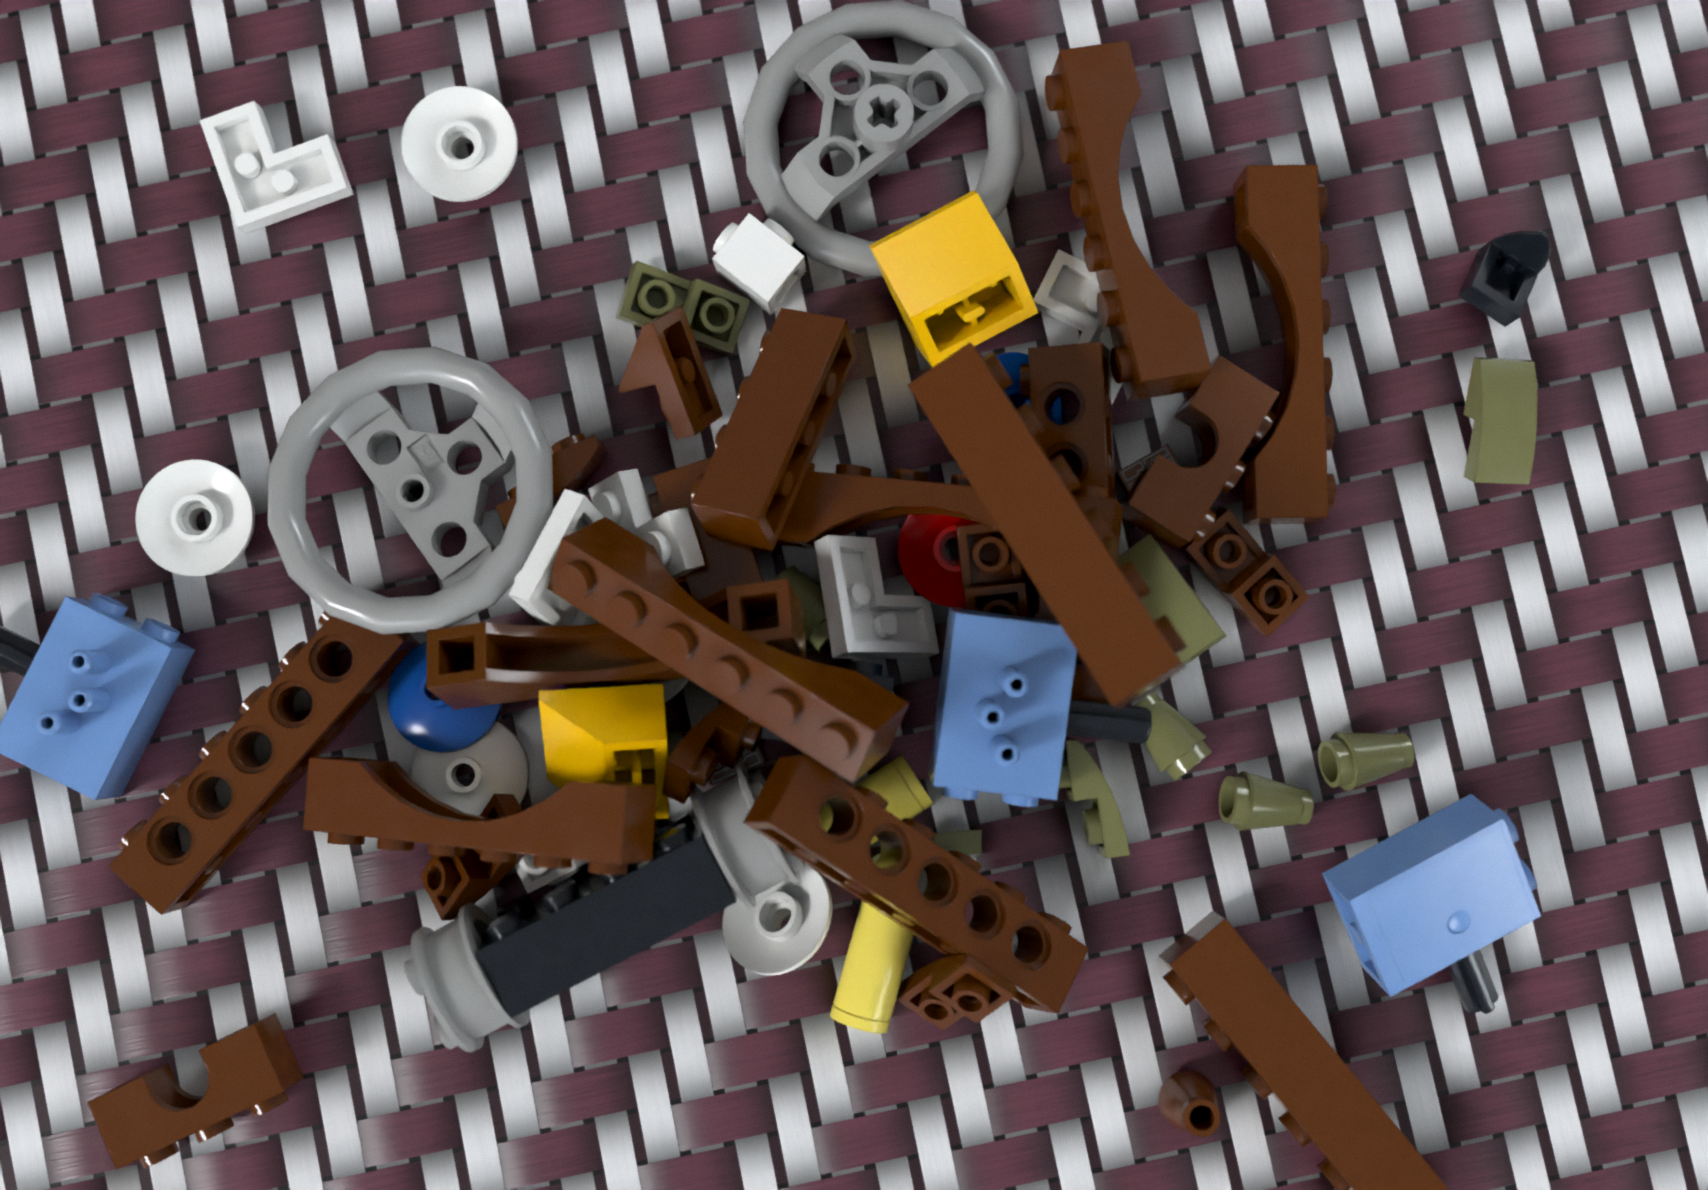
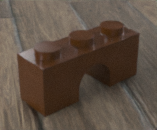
(1227, 415)
(154, 1112)

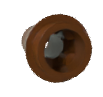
(1181, 1095)

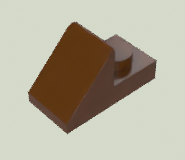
(672, 362)

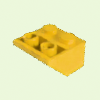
(953, 278)
(606, 736)

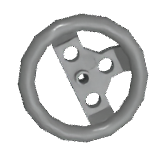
(858, 122)
(417, 485)

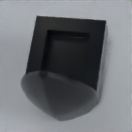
(1506, 274)

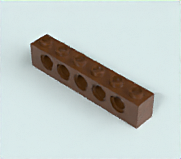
(1086, 373)
(790, 817)
(149, 853)

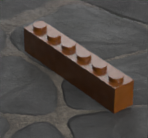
(1047, 527)
(1292, 1062)

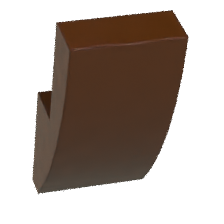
(573, 466)
(990, 571)
(1246, 574)
(714, 739)
(466, 879)
(954, 989)

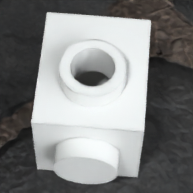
(759, 261)

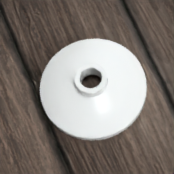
(443, 124)
(169, 515)
(498, 767)
(756, 933)

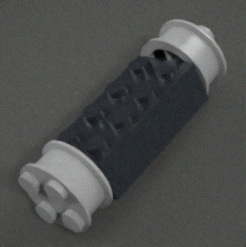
(496, 971)

